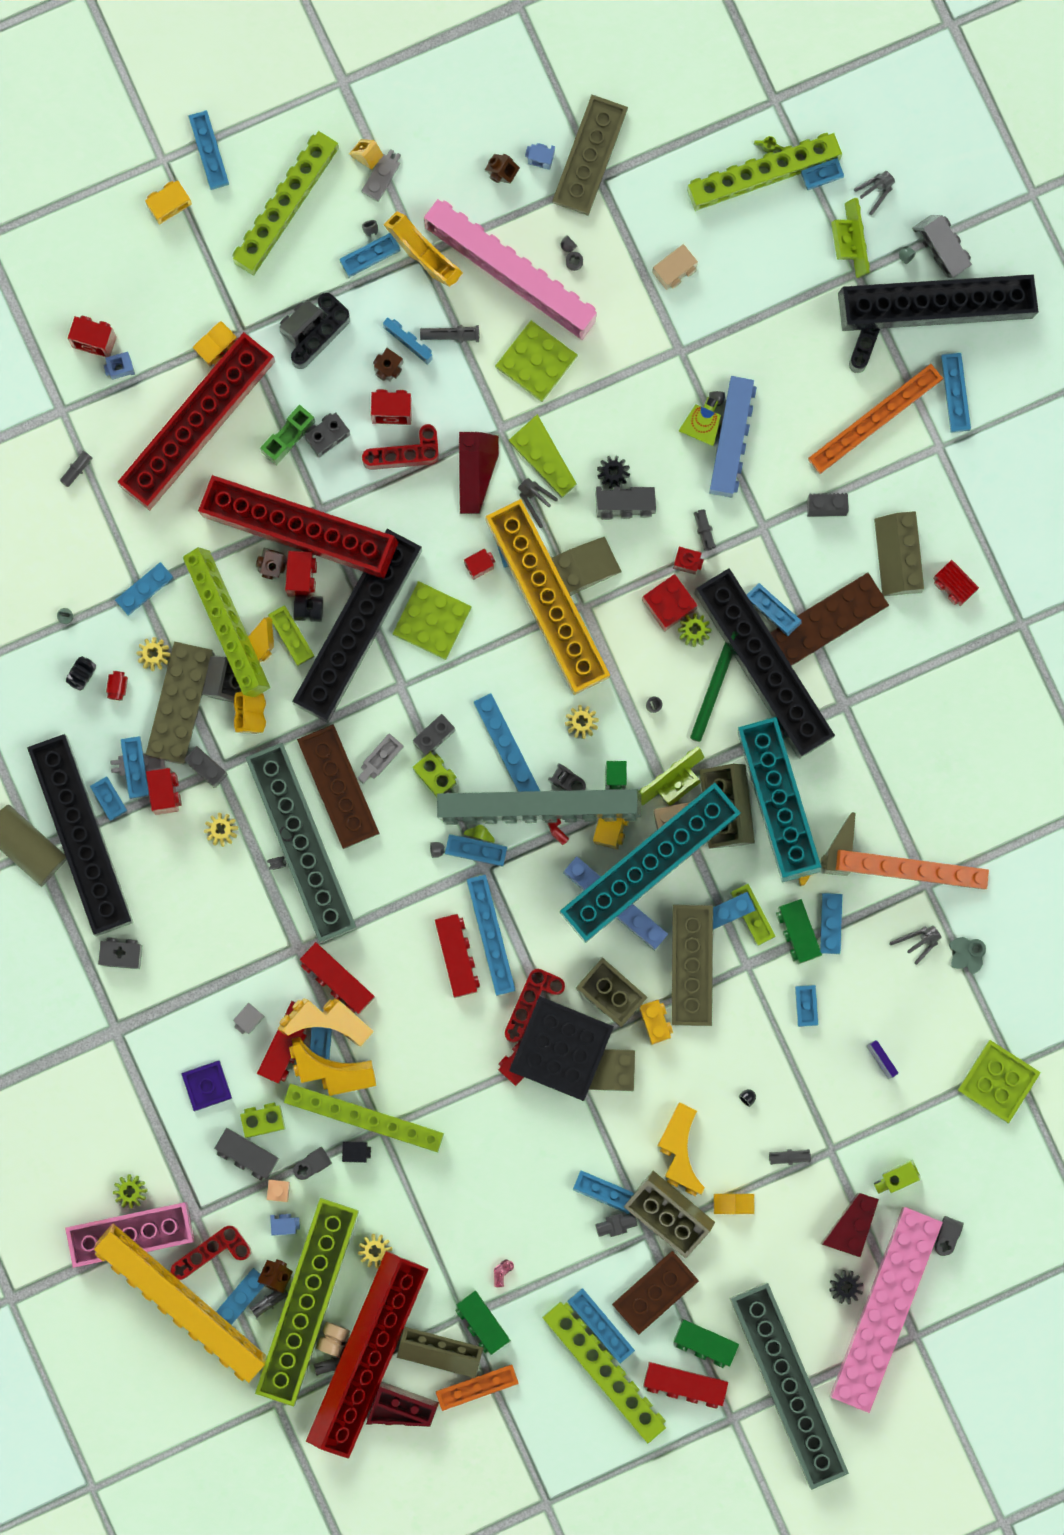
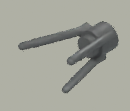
(882, 182)
(530, 489)
(929, 936)

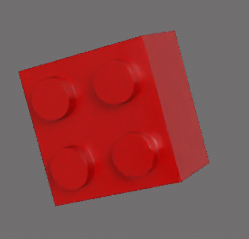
(92, 336)
(391, 407)
(300, 574)
(669, 602)
(162, 791)

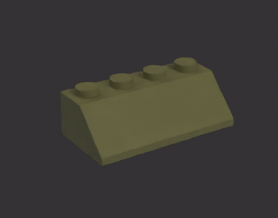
(899, 554)
(734, 784)
(669, 1214)

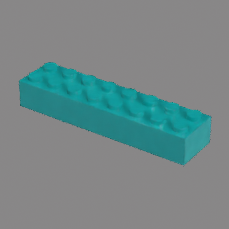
(779, 799)

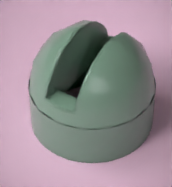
(906, 254)
(62, 619)

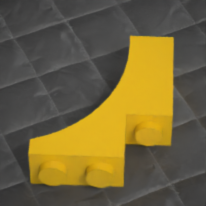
(422, 250)
(335, 1016)
(335, 1076)
(675, 1142)

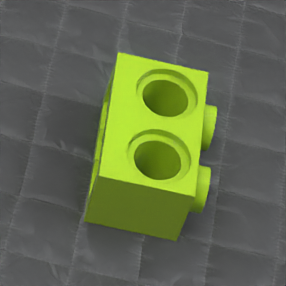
(431, 778)
(263, 1125)

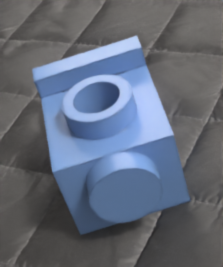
(540, 155)
(120, 359)
(284, 1225)

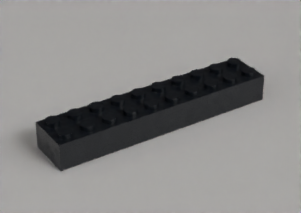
(937, 302)
(354, 633)
(764, 663)
(80, 835)

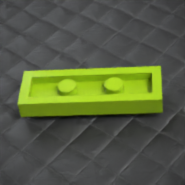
(291, 635)
(756, 920)

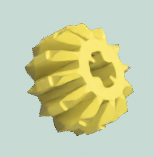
(154, 660)
(577, 726)
(228, 830)
(367, 1250)

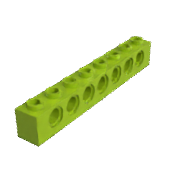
(701, 199)
(252, 262)
(226, 622)
(363, 1118)
(647, 1431)

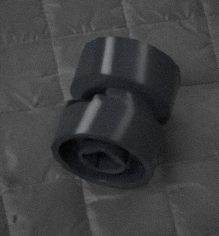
(301, 610)

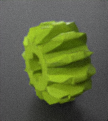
(687, 626)
(125, 1186)

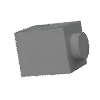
(248, 1019)

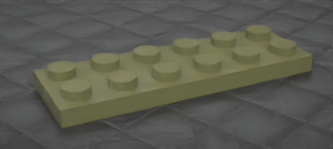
(590, 155)
(179, 703)
(692, 965)

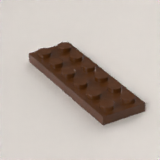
(831, 618)
(338, 786)

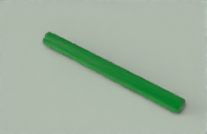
(712, 692)

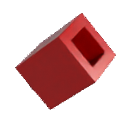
(479, 563)

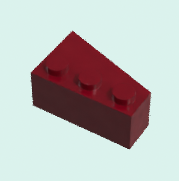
(853, 1226)
(401, 1407)

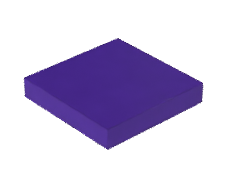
(882, 1059)
(206, 1085)

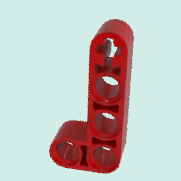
(400, 452)
(522, 1004)
(207, 1255)

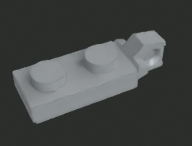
(380, 758)

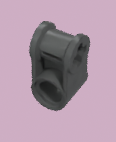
(566, 780)
(315, 1162)
(949, 1232)

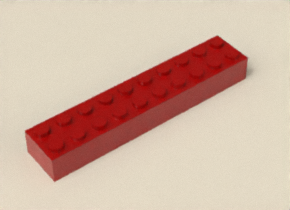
(196, 421)
(298, 526)
(367, 1355)

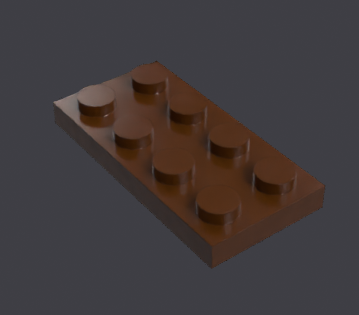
(655, 1292)

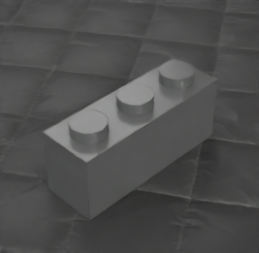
(246, 1154)

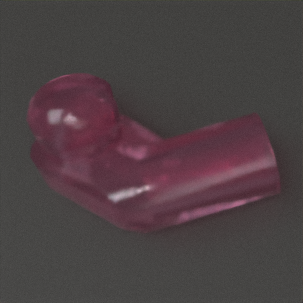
(500, 1271)

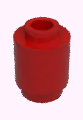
(116, 685)

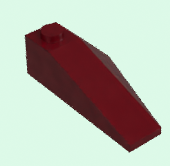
(476, 465)

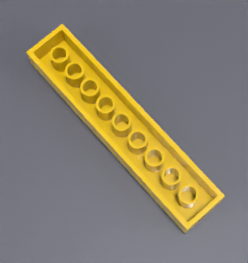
(547, 597)
(180, 1303)

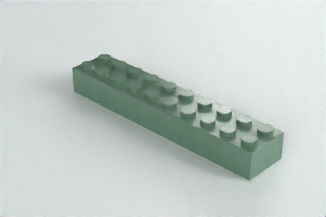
(539, 805)
(306, 851)
(789, 1386)

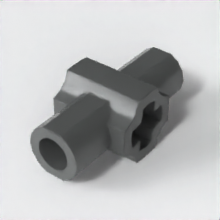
(616, 1225)

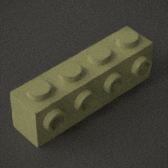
(440, 1352)

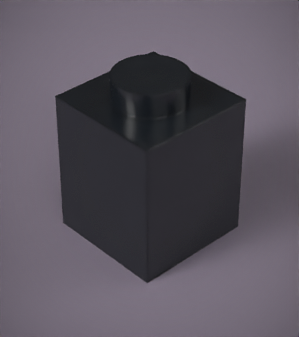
(356, 1152)

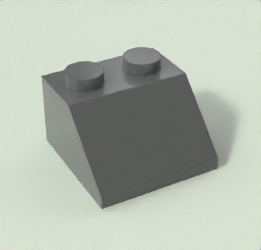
(301, 322)
(220, 680)

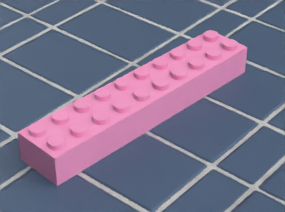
(510, 269)
(886, 1309)

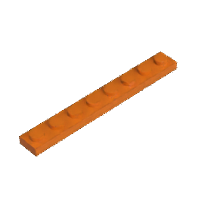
(875, 419)
(912, 869)

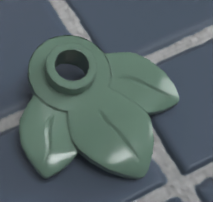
(965, 956)

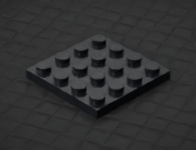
(561, 1048)

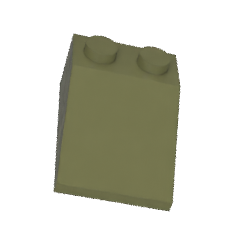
(586, 565)
(842, 841)
(611, 992)
(615, 1071)

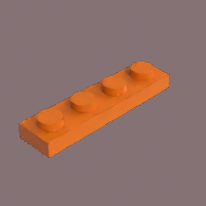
(477, 1387)

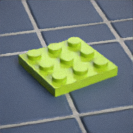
(536, 361)
(432, 620)
(998, 1081)

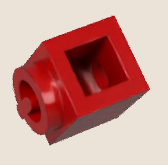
(688, 560)

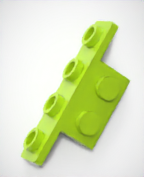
(850, 238)
(675, 781)

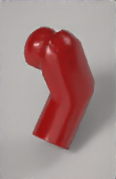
(557, 833)

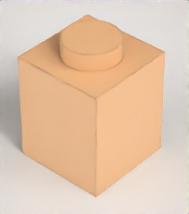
(278, 1190)

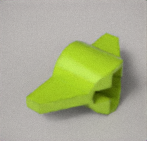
(769, 144)
(481, 833)

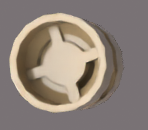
(333, 1339)

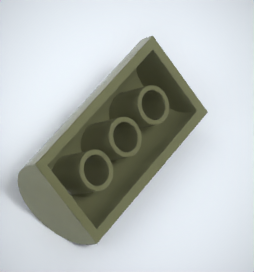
(28, 846)

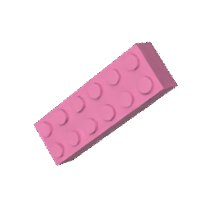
(149, 1229)

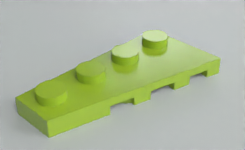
(541, 453)

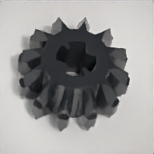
(613, 479)
(81, 673)
(851, 1291)

